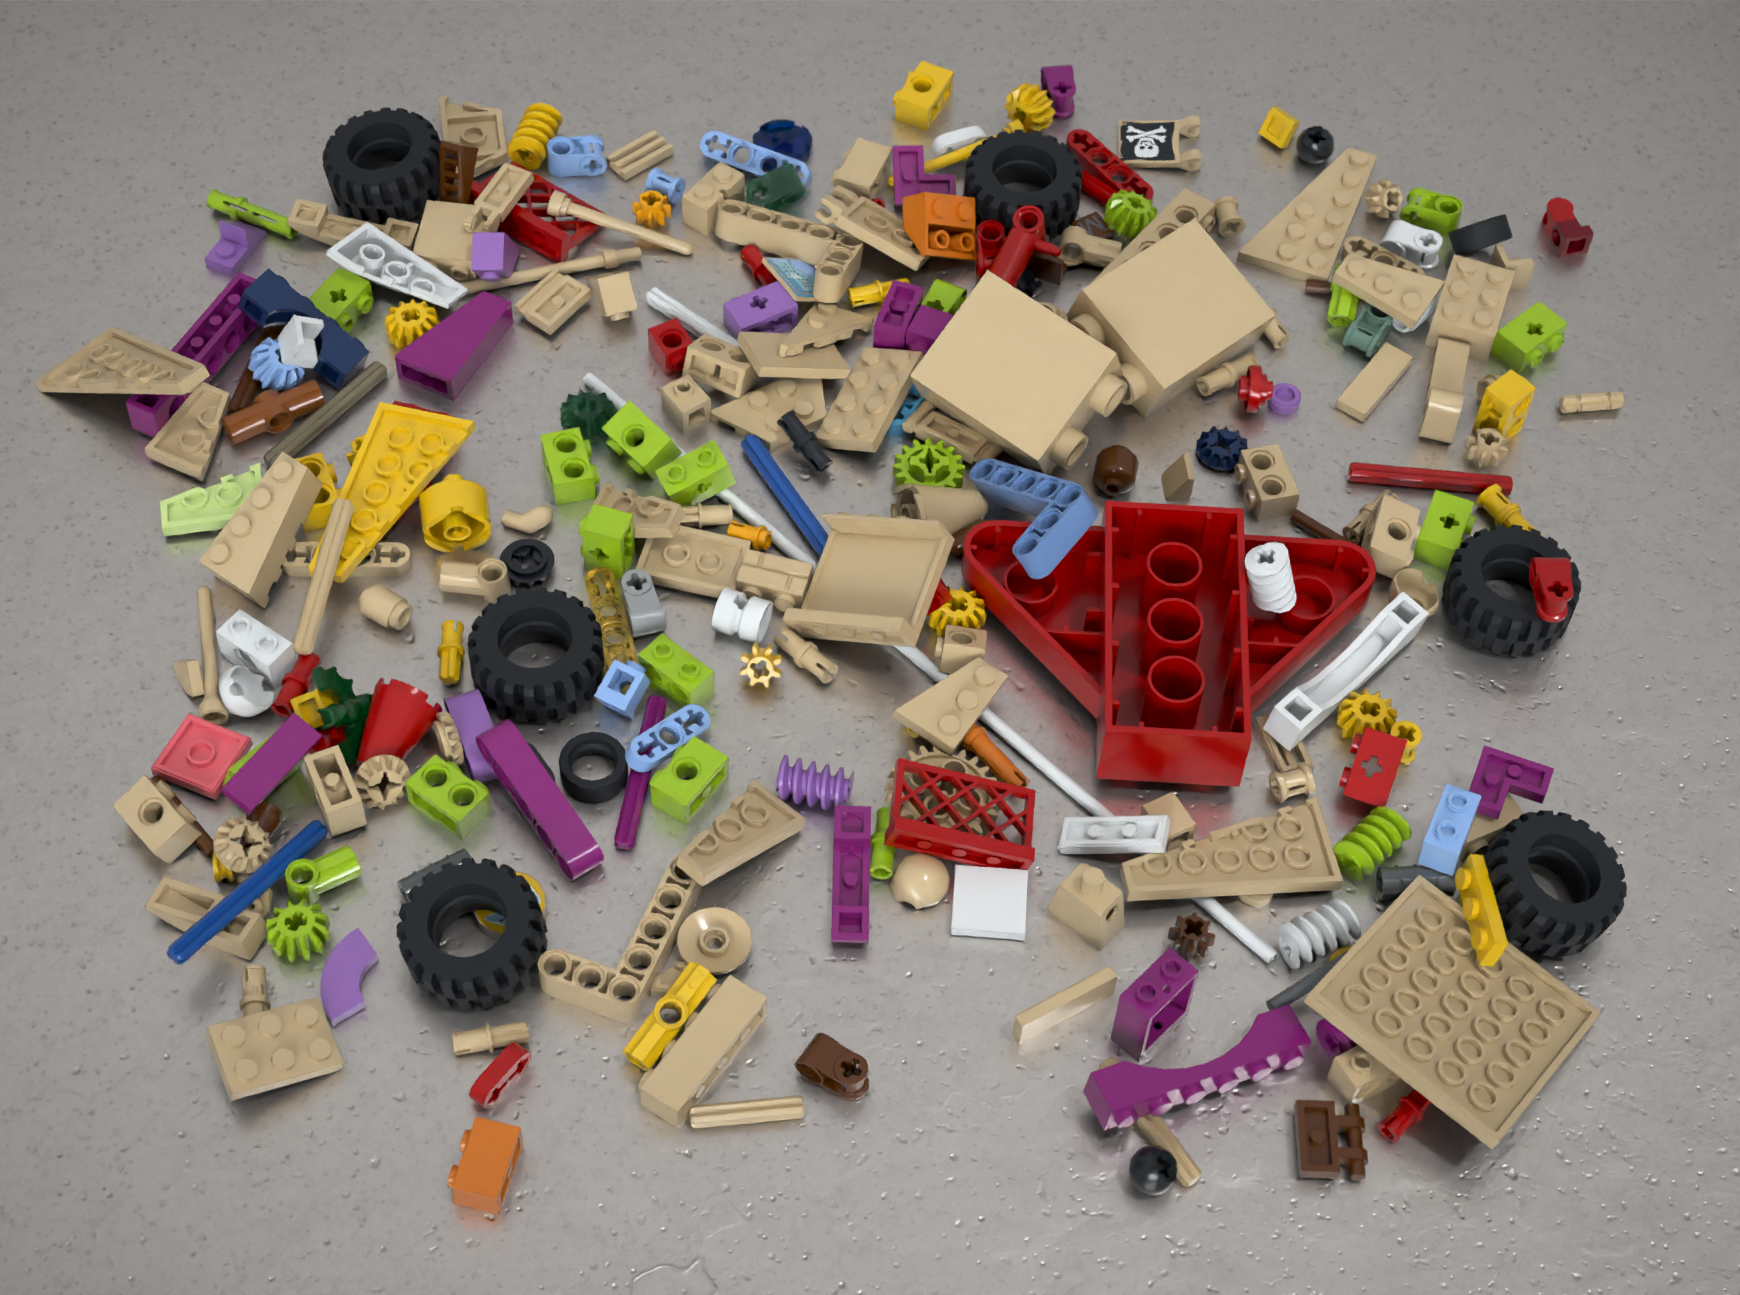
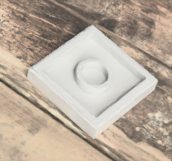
(989, 902)

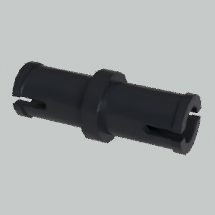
(804, 442)

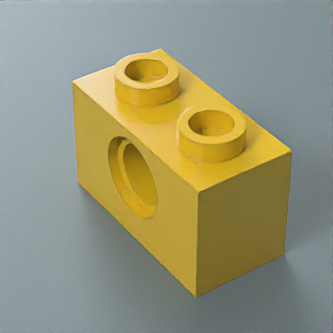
(923, 95)

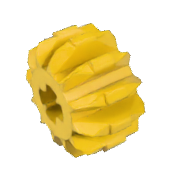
(1030, 107)
(409, 322)
(961, 611)
(1365, 711)

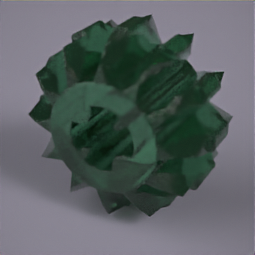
(588, 412)

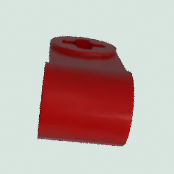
(988, 243)
(1551, 587)

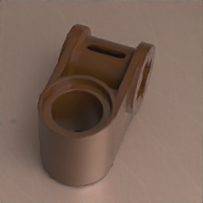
(834, 1067)

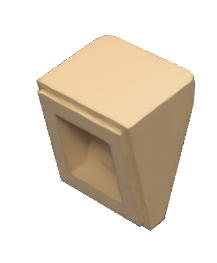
(1178, 479)

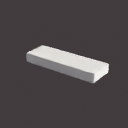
(1114, 834)

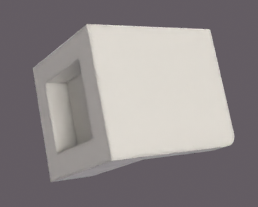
(298, 342)

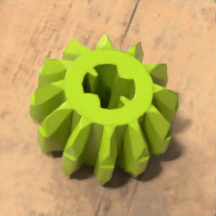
(1128, 213)
(298, 930)

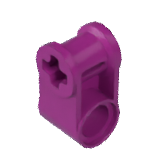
(1060, 88)

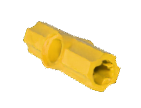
(655, 1034)

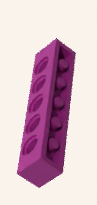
(209, 342)

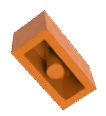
(486, 1165)

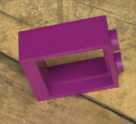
(1155, 997)

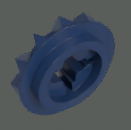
(1216, 456)

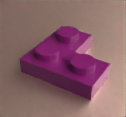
(910, 176)
(1504, 773)

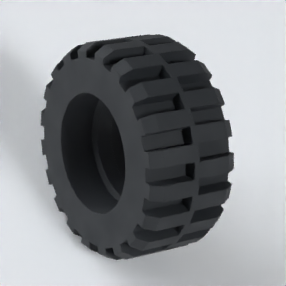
(376, 140)
(1029, 160)
(1489, 617)
(542, 690)
(1578, 859)
(449, 896)

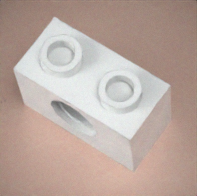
(257, 647)

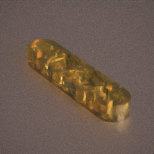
(610, 624)

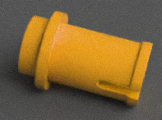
(760, 536)

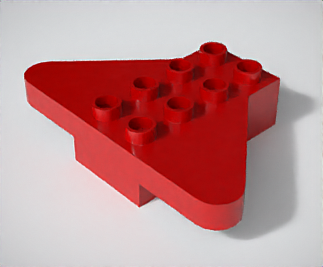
(1163, 631)

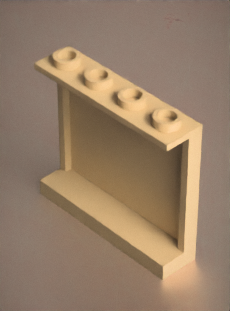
(873, 580)

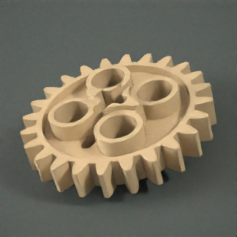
(946, 761)

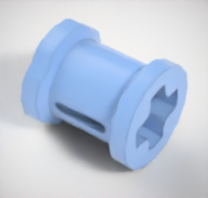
(665, 185)

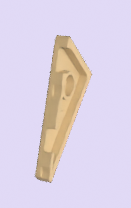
(823, 326)

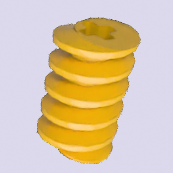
(532, 135)

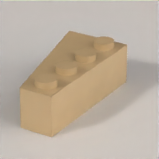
(263, 530)

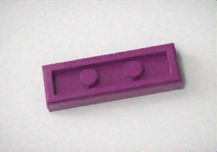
(271, 763)

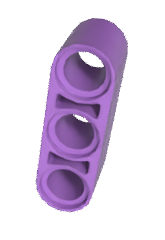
(471, 720)

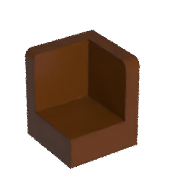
(1047, 267)

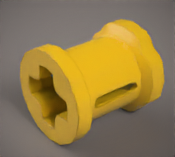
(1410, 732)

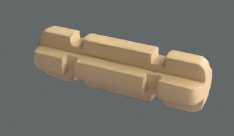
(1591, 402)

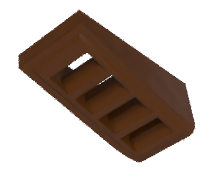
(452, 156)

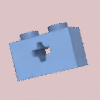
(1449, 829)

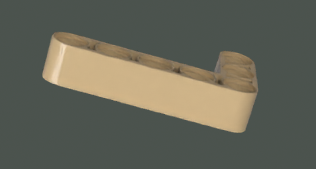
(829, 248)
(640, 951)

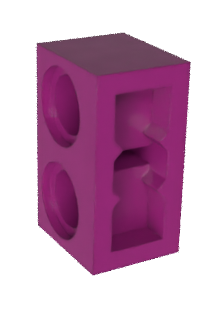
(896, 315)

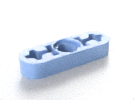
(662, 750)

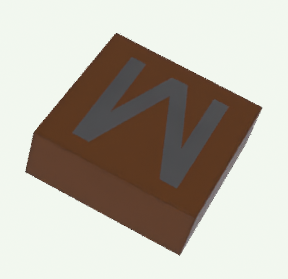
(1094, 226)

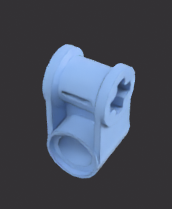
(573, 154)

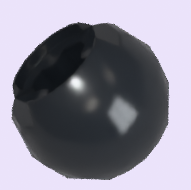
(1315, 145)
(1153, 1170)

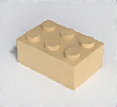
(1471, 305)

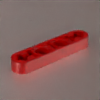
(1114, 167)

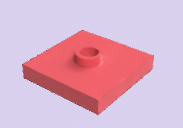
(200, 756)

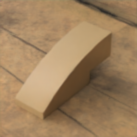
(186, 904)

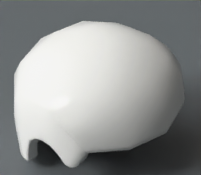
(243, 692)

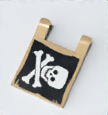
(1157, 143)

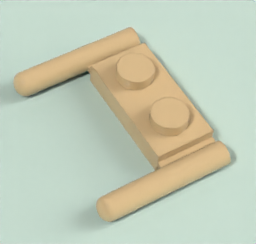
(937, 427)

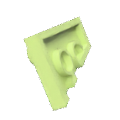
(208, 507)

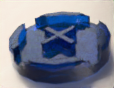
(784, 138)

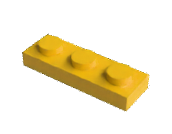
(1481, 910)

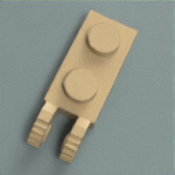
(499, 198)

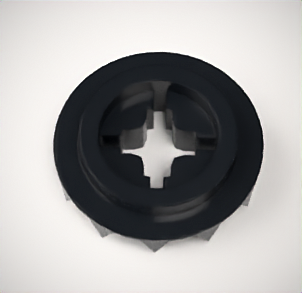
(522, 550)

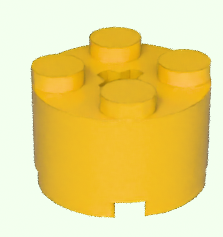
(455, 514)

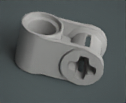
(641, 604)

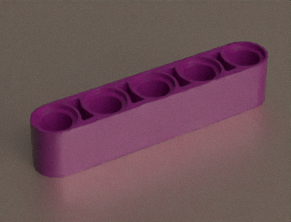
(540, 799)

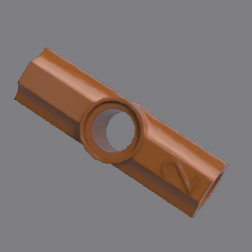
(273, 411)

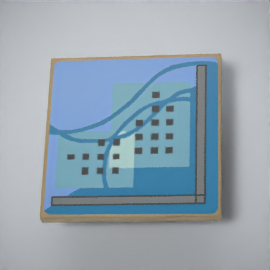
(794, 276)

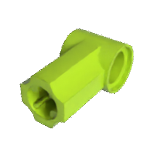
(1341, 306)
(321, 873)

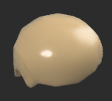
(1413, 584)
(920, 881)

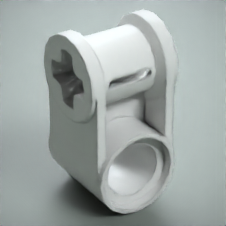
(1412, 244)

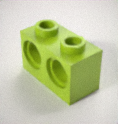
(568, 466)
(676, 673)
(443, 801)

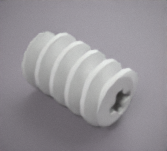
(1271, 577)
(1316, 932)

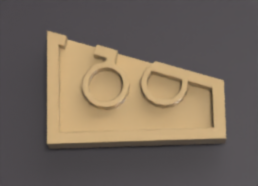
(1388, 288)
(651, 515)

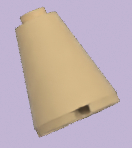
(949, 505)

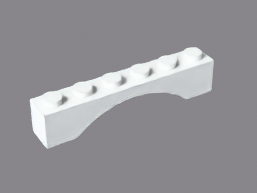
(1316, 699)

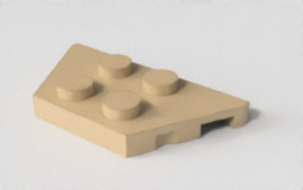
(477, 128)
(762, 408)

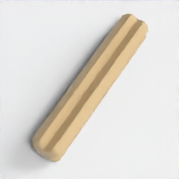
(746, 1111)

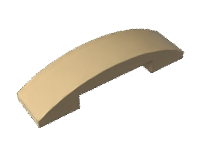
(315, 222)

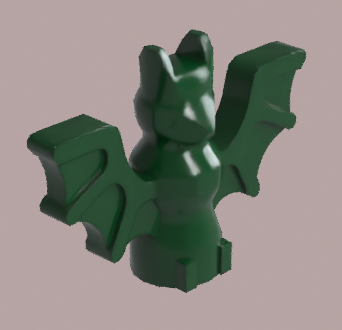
(348, 711)

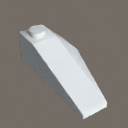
(393, 266)

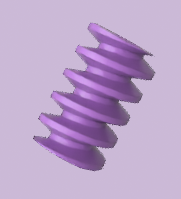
(813, 785)

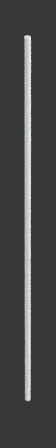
(1020, 744)

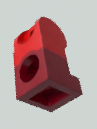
(1564, 229)

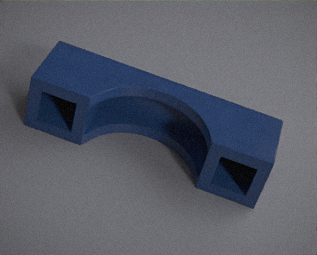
(274, 302)

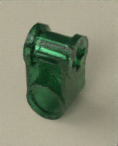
(779, 188)

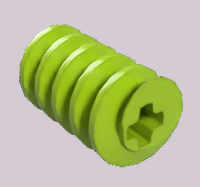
(1371, 842)

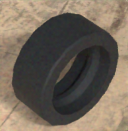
(1480, 235)
(590, 744)

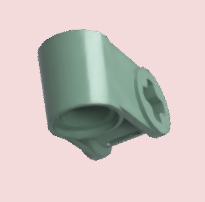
(1368, 330)

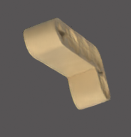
(1444, 390)

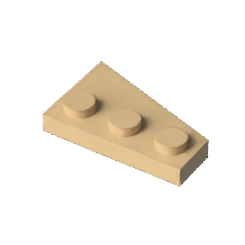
(191, 432)
(952, 705)

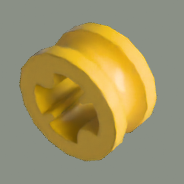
(221, 872)

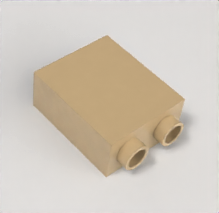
(1172, 315)
(1020, 376)

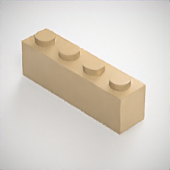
(702, 1051)

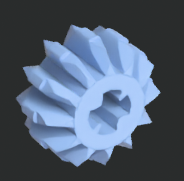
(268, 367)

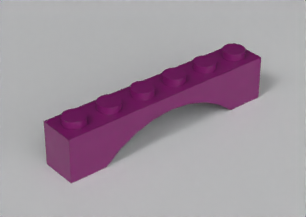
(1131, 1091)

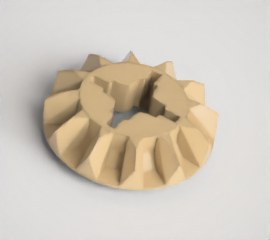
(448, 738)
(372, 772)
(232, 854)

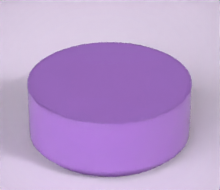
(1285, 399)

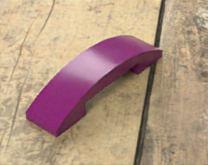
(851, 874)

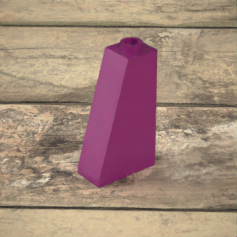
(456, 347)

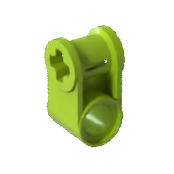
(1434, 211)
(945, 297)

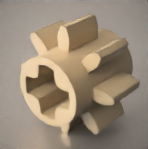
(1383, 198)
(1486, 448)

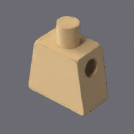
(1089, 905)

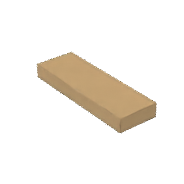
(1374, 382)
(1064, 1004)

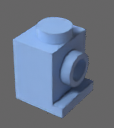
(618, 676)

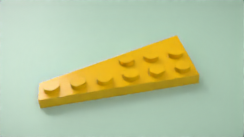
(389, 472)

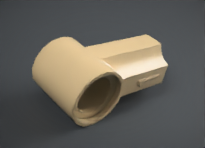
(1089, 248)
(485, 579)

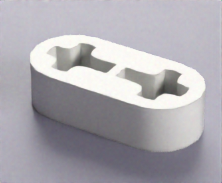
(957, 139)

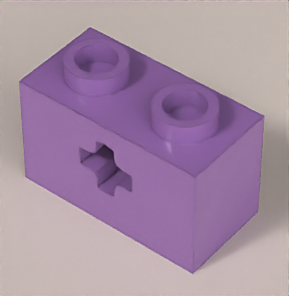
(763, 310)

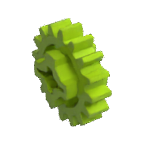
(943, 465)

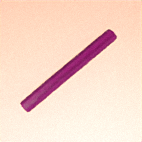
(638, 781)

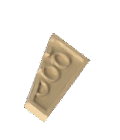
(744, 831)

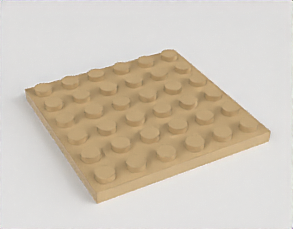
(1445, 1025)

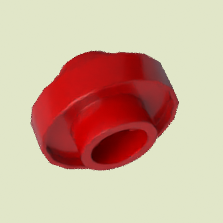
(1254, 389)

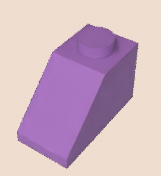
(493, 255)

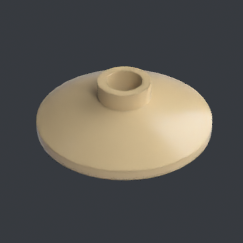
(718, 927)

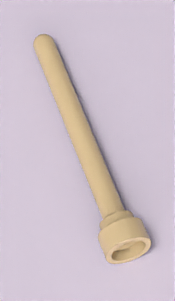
(561, 205)
(212, 707)

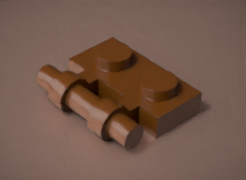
(1318, 1140)

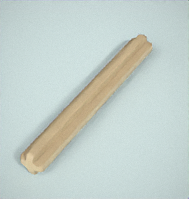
(322, 576)

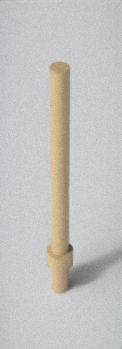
(608, 259)

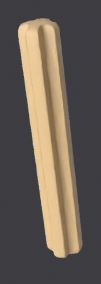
(1161, 1135)

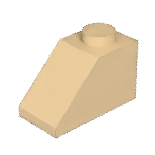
(613, 294)

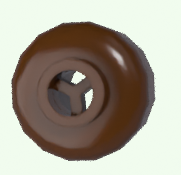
(1115, 470)

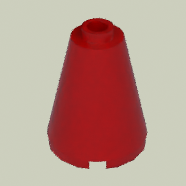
(395, 721)

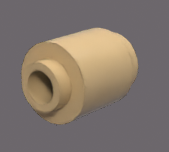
(385, 607)

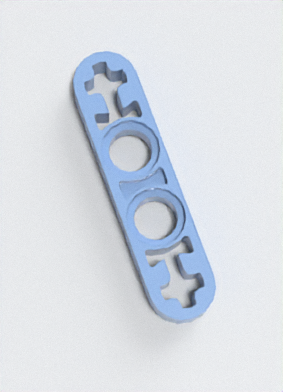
(756, 159)

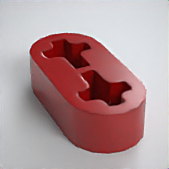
(500, 1075)

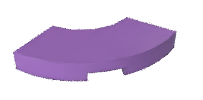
(344, 975)

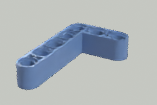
(1060, 507)

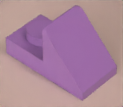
(234, 246)

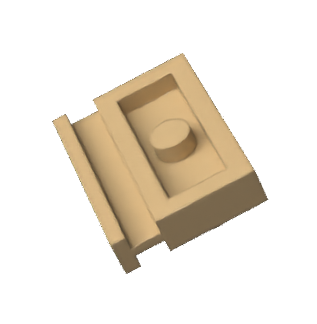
(553, 301)

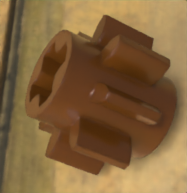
(1191, 936)

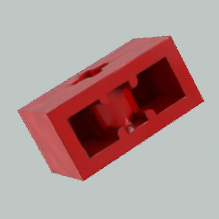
(1388, 751)

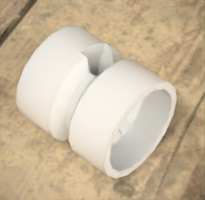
(740, 615)

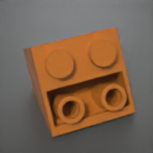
(941, 225)

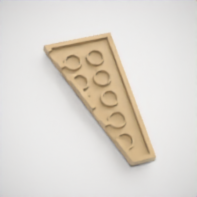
(1312, 228)
(123, 365)
(1247, 858)

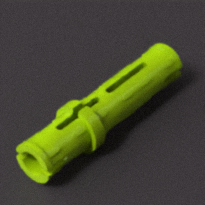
(222, 202)

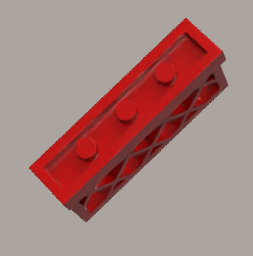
(541, 235)
(951, 843)

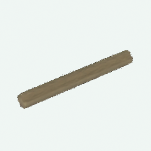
(328, 413)

